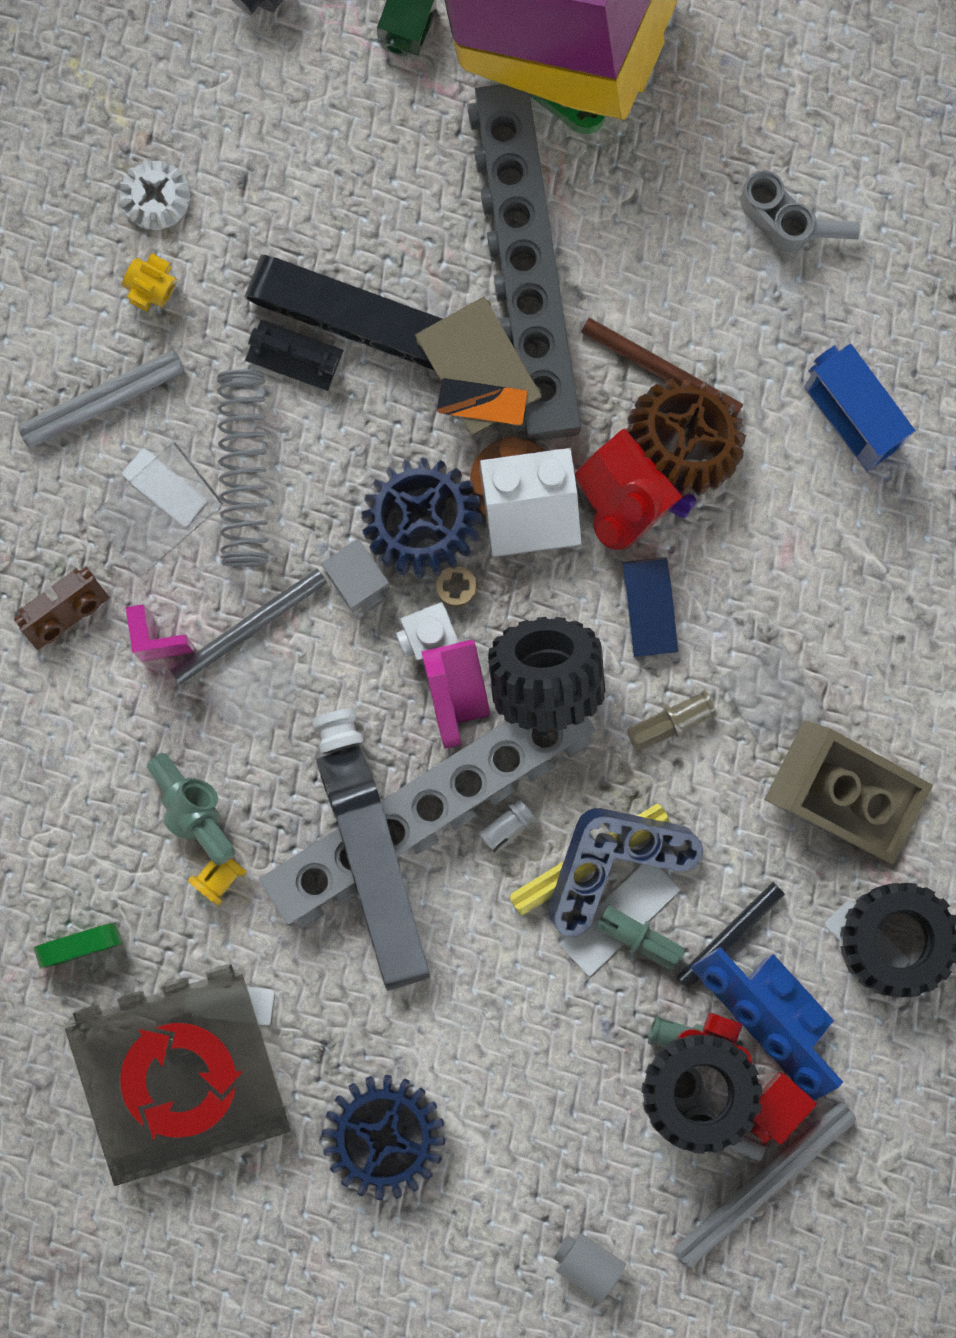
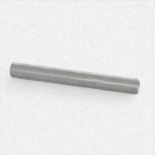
(764, 1184)

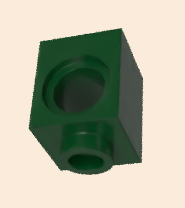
(405, 25)

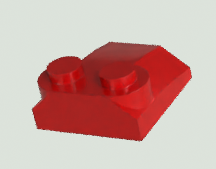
(624, 491)

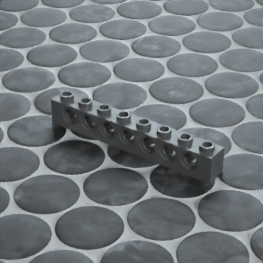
(512, 108)

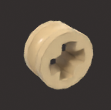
(446, 577)

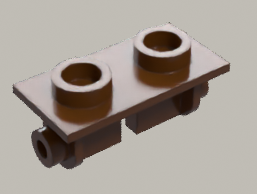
(78, 598)

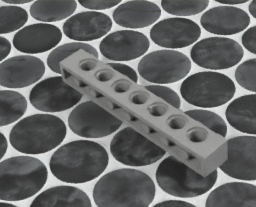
(286, 881)

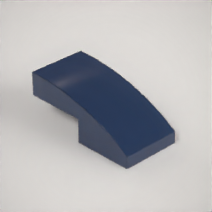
(650, 606)

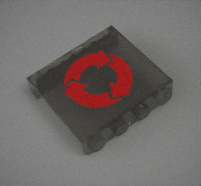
(177, 1074)

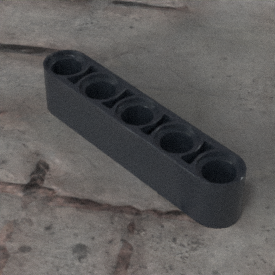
(339, 308)

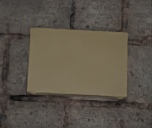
(476, 350)

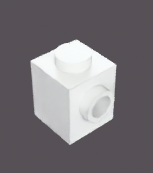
(426, 631)

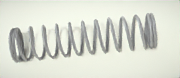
(246, 379)

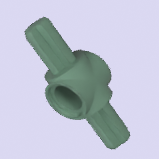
(190, 808)

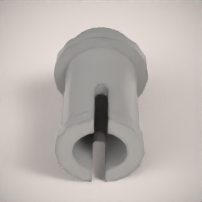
(508, 826)

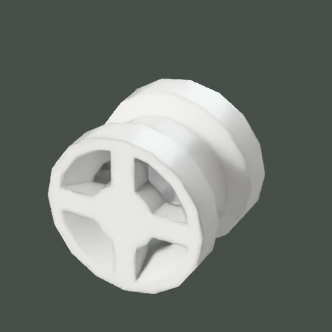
(337, 731)

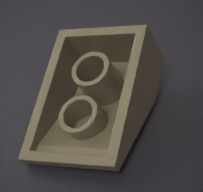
(848, 791)

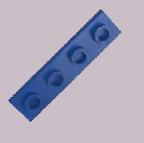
(776, 1014)

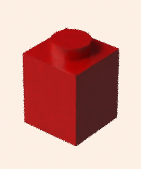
(781, 1110)

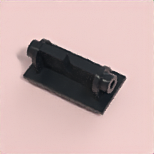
(293, 355)

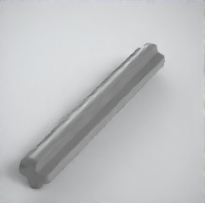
(101, 399)

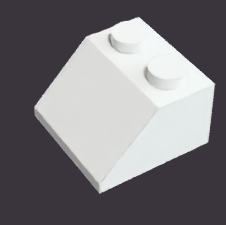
(531, 502)

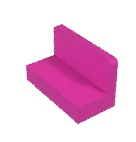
(144, 639)
(455, 687)

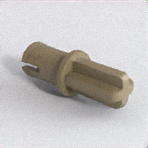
(671, 721)

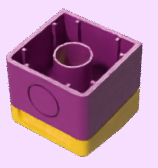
(563, 50)

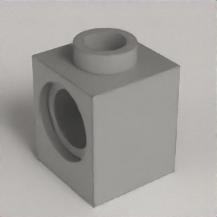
(357, 577)

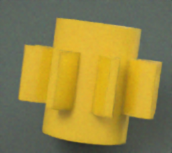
(149, 282)

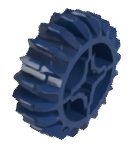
(432, 502)
(369, 1173)

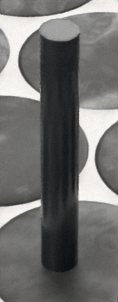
(735, 929)

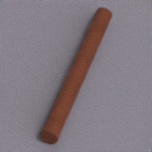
(648, 359)

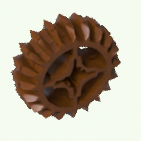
(709, 435)

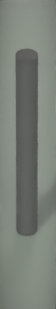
(248, 626)

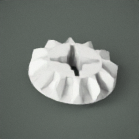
(154, 214)

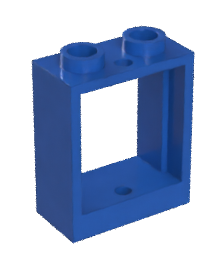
(857, 406)

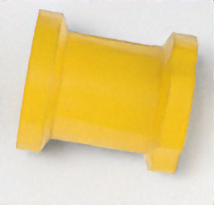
(216, 879)

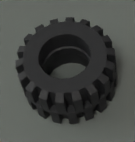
(547, 673)
(938, 930)
(742, 1093)

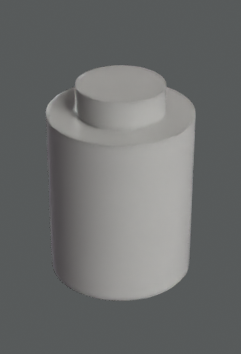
(588, 1265)

